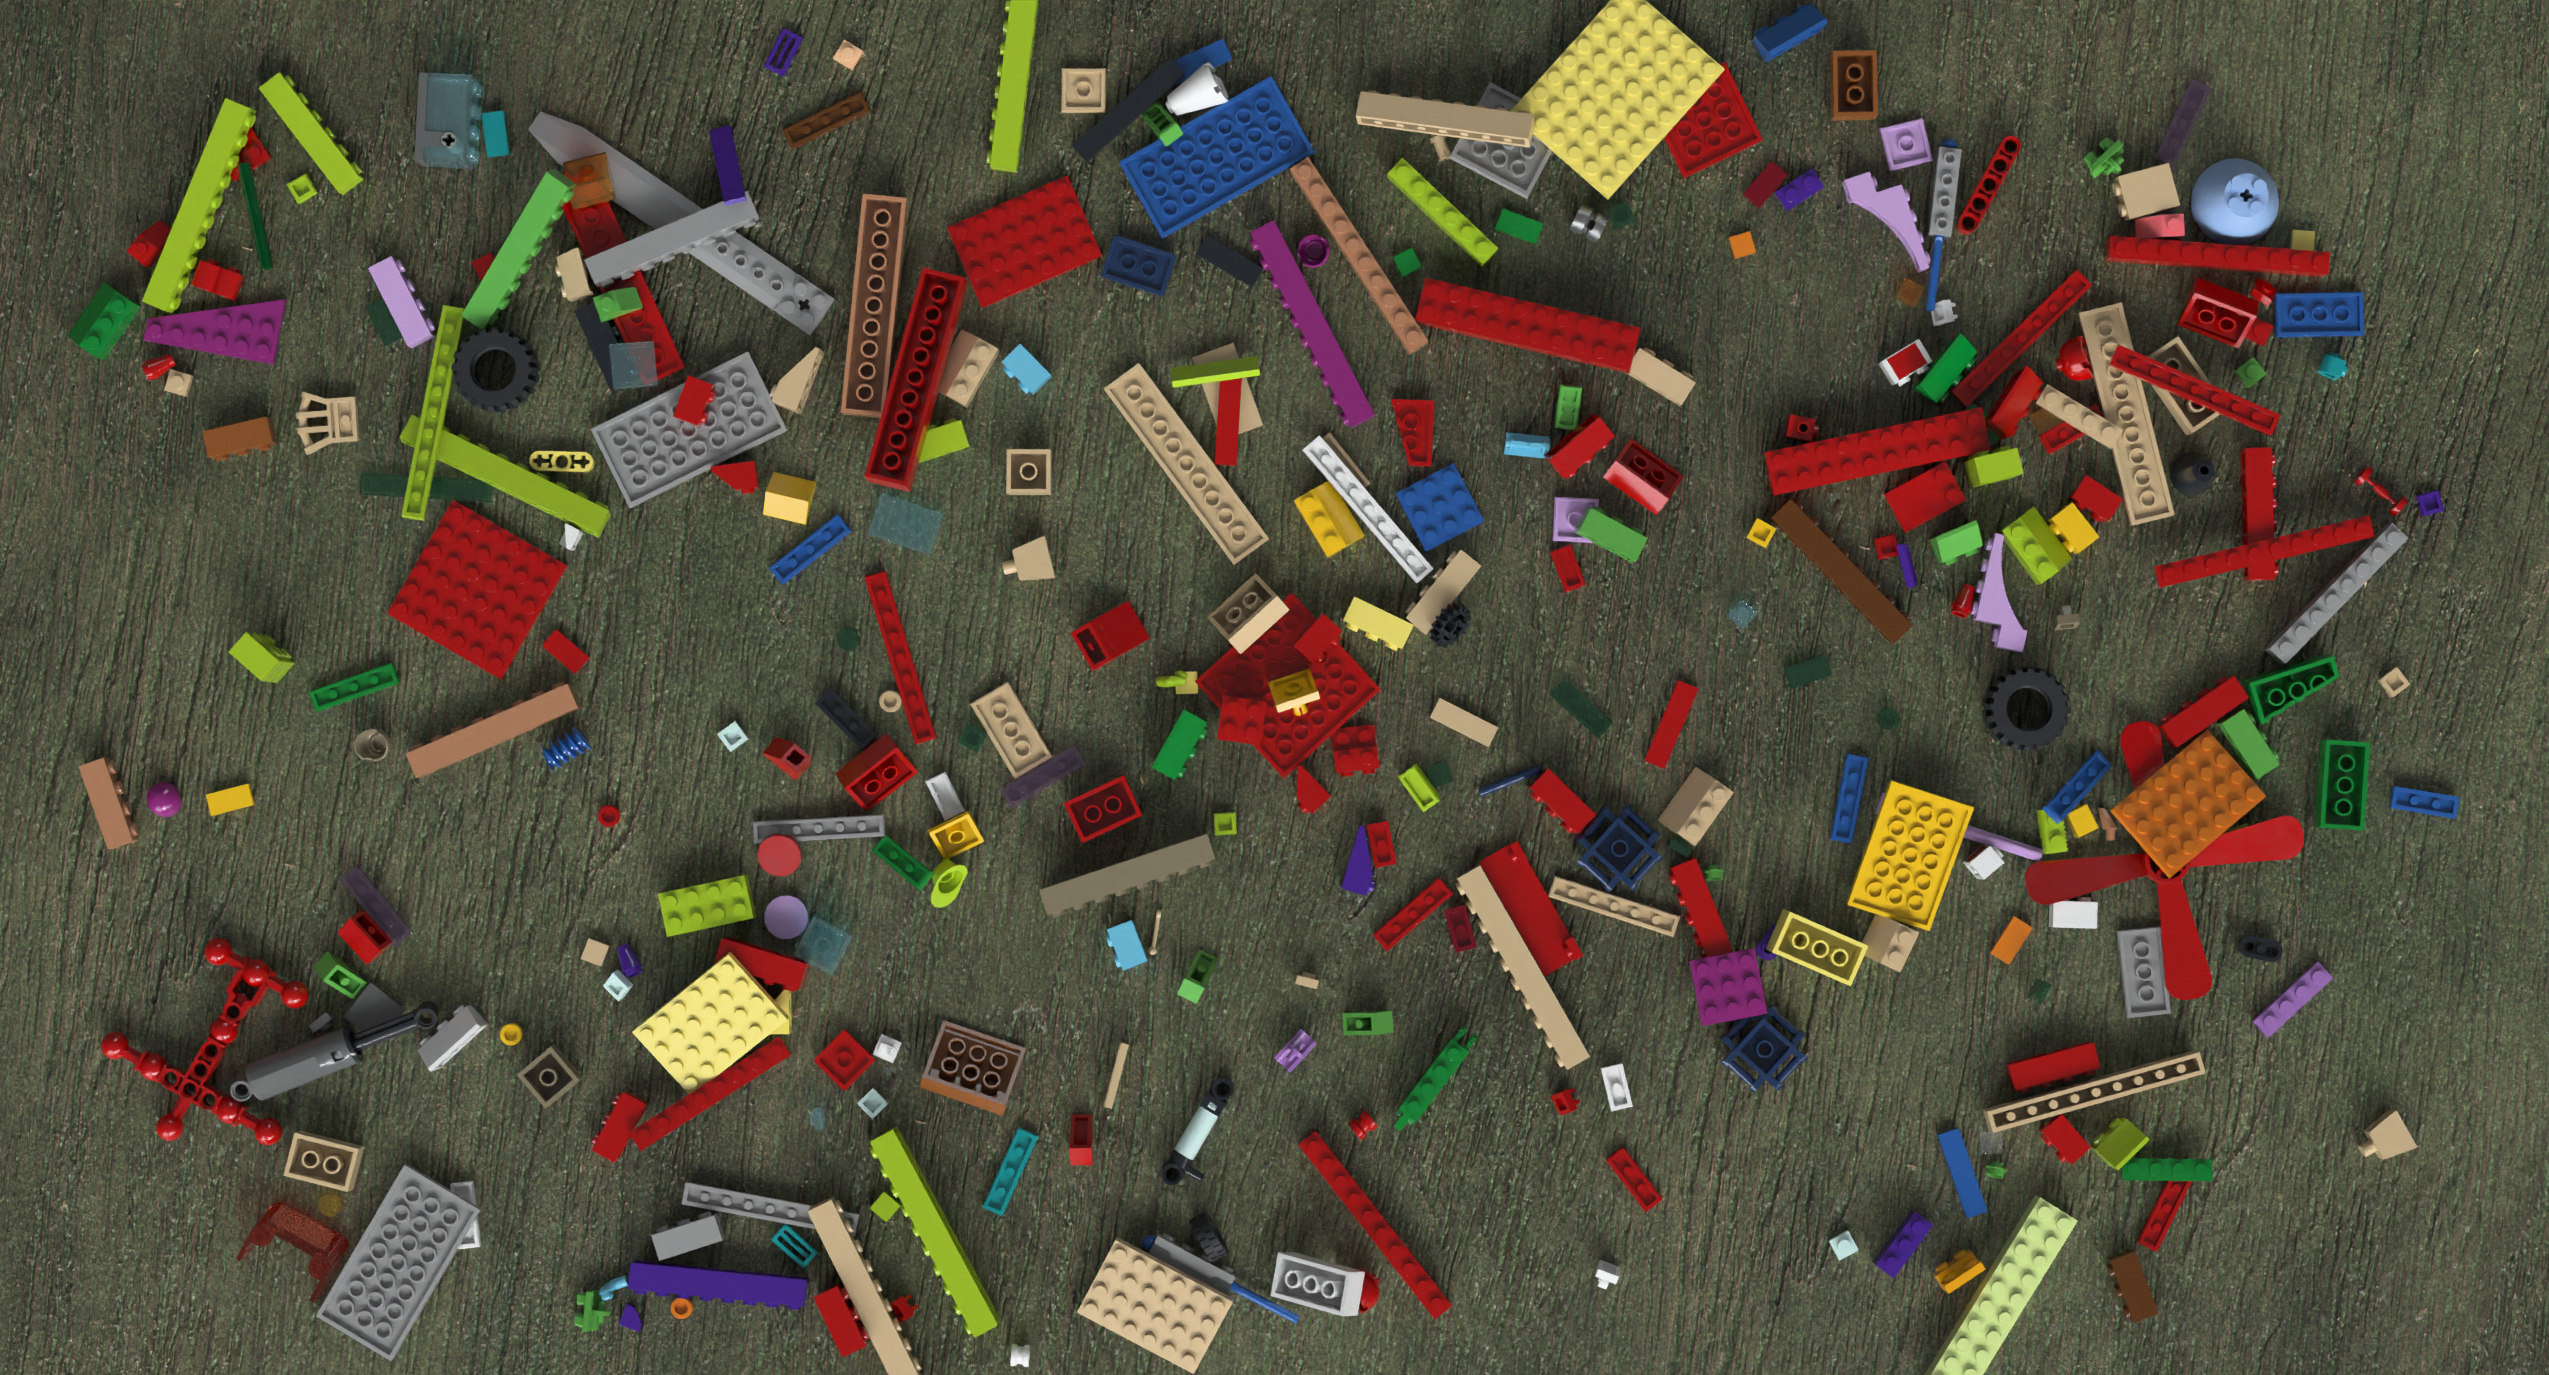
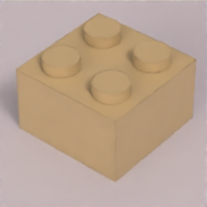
(1029, 472)

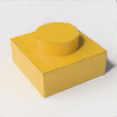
(1761, 533)

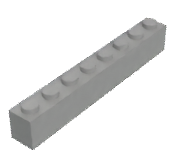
(669, 241)
(2335, 593)

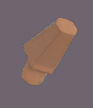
(2107, 823)

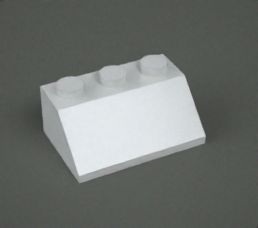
(451, 1037)

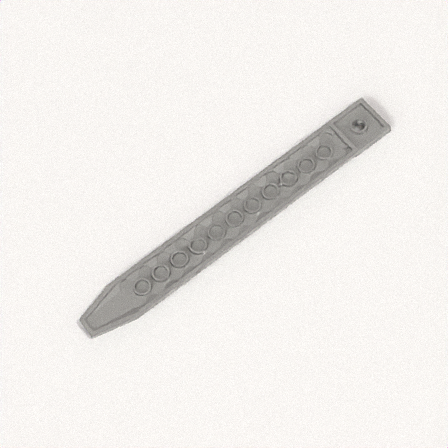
(661, 205)

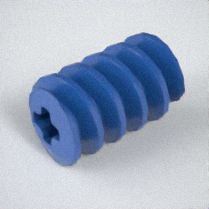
(565, 748)

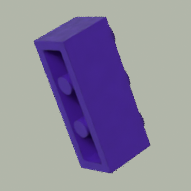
(1902, 1243)

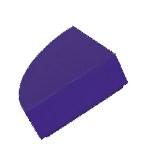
(631, 1318)

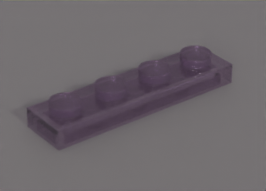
(2182, 123)
(1042, 777)
(376, 905)

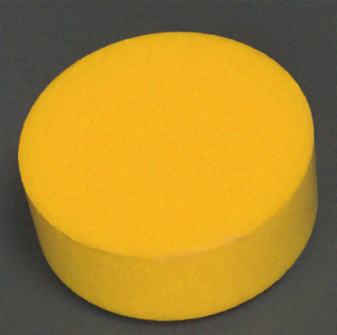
(511, 1034)

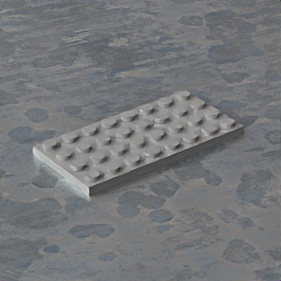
(656, 452)
(398, 1262)

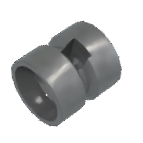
(1582, 219)

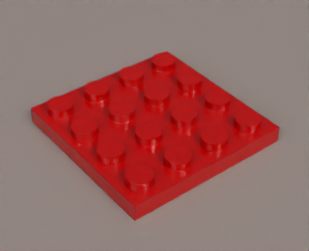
(1712, 128)

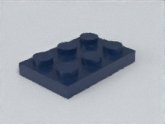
(1138, 266)

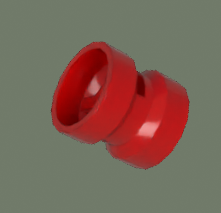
(1363, 1124)

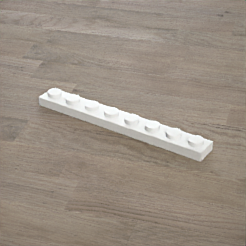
(1367, 509)

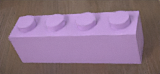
(402, 302)

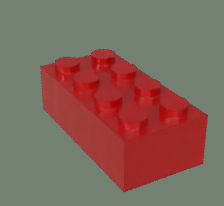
(766, 963)

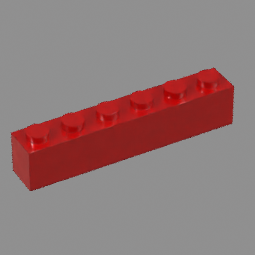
(2258, 506)
(1700, 908)

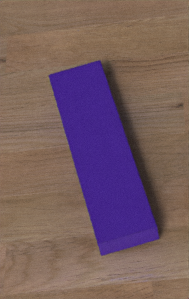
(727, 165)

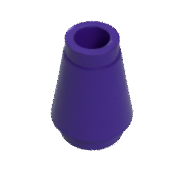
(629, 961)

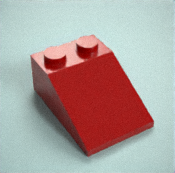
(1924, 497)

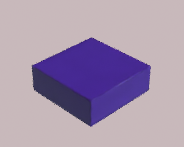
(2429, 503)

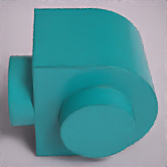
(2333, 366)

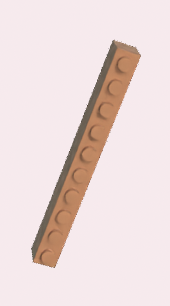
(1358, 256)

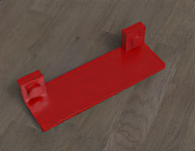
(1530, 908)

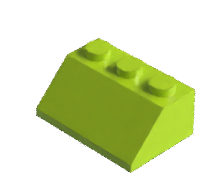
(2035, 546)

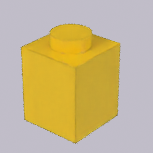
(2081, 820)

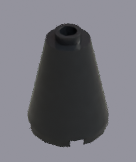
(2192, 474)

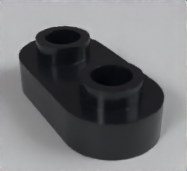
(2259, 948)

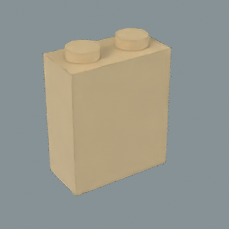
(2146, 192)

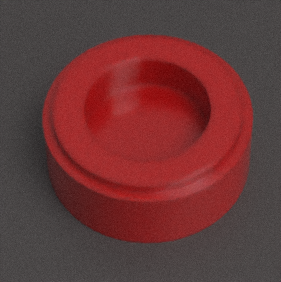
(609, 816)

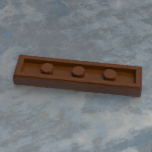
(826, 121)

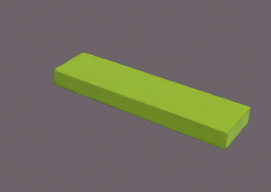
(1215, 371)

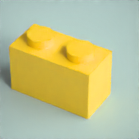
(2072, 528)

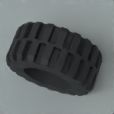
(466, 370)
(2054, 699)

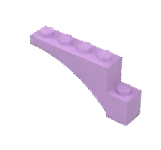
(1893, 209)
(1992, 602)

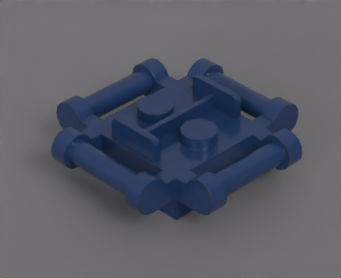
(1618, 848)
(1763, 1049)

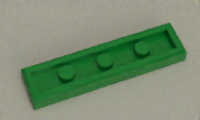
(354, 687)

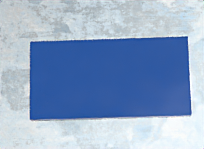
(2319, 314)

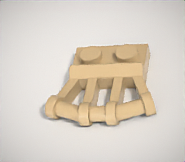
(341, 416)

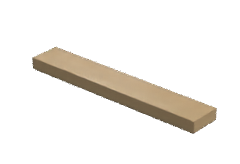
(1614, 906)

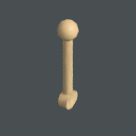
(1152, 950)

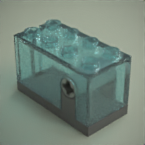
(448, 120)

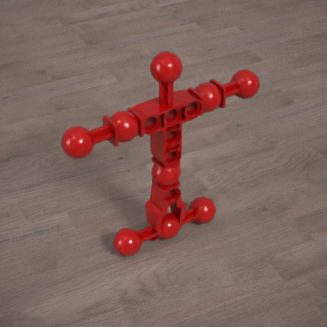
(222, 1033)

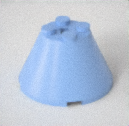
(2234, 202)

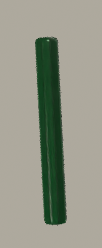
(255, 216)

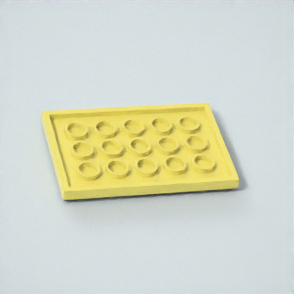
(710, 1023)

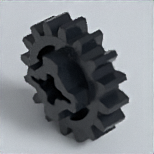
(1450, 624)

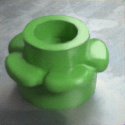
(1713, 873)
(1996, 1170)

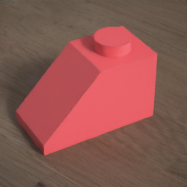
(2160, 227)

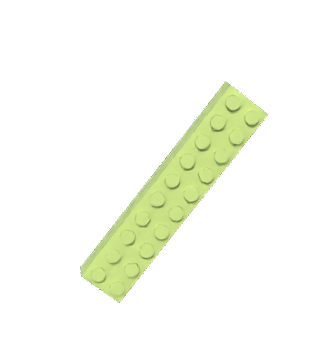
(2004, 1291)

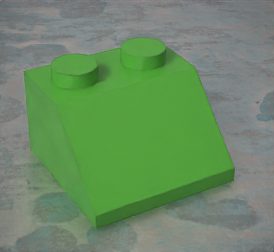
(1957, 542)

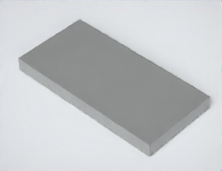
(2142, 972)

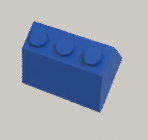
(1789, 31)

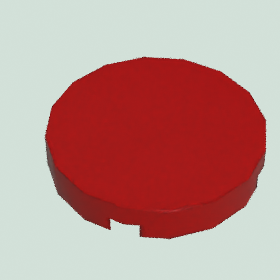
(779, 854)

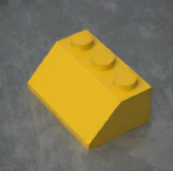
(1328, 518)

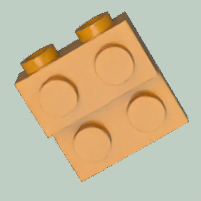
(1958, 1271)

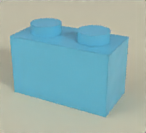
(1025, 369)
(1126, 945)

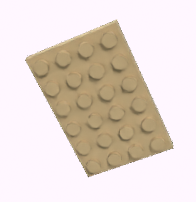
(1155, 1305)

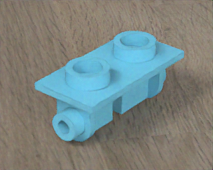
(1526, 445)

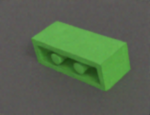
(1611, 534)
(2249, 743)

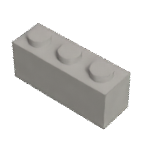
(687, 1235)

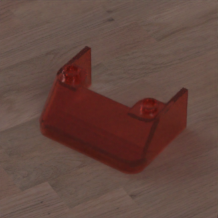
(306, 1234)

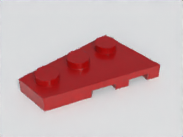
(1416, 429)

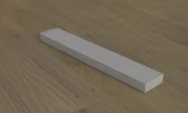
(822, 828)

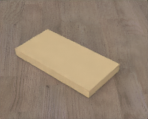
(1249, 415)
(1011, 730)

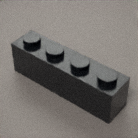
(599, 337)

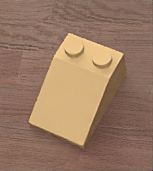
(796, 384)

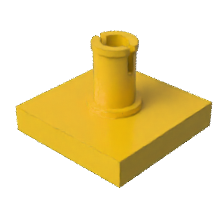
(1294, 691)

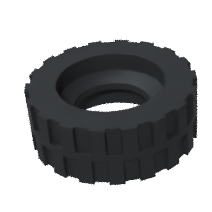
(1209, 1236)

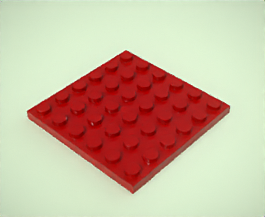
(477, 589)
(1338, 678)

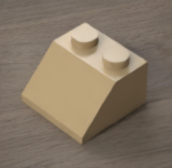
(575, 275)
(1889, 942)

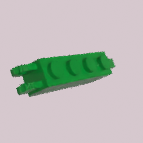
(1433, 1079)

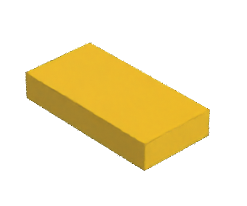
(230, 799)

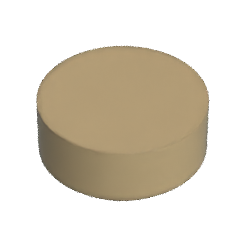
(890, 701)

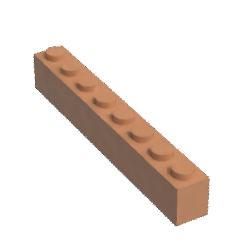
(493, 730)

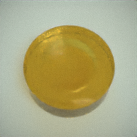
(330, 1205)

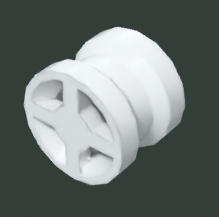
(1020, 1355)

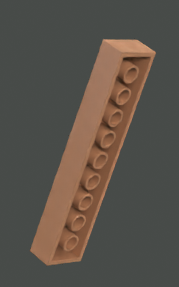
(874, 305)

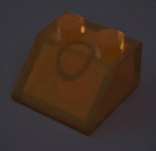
(592, 180)

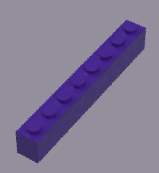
(718, 1283)

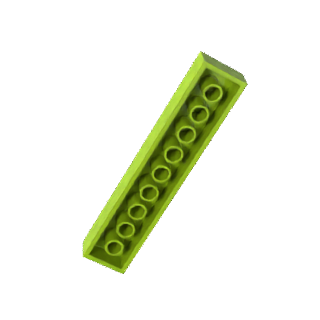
(935, 1232)

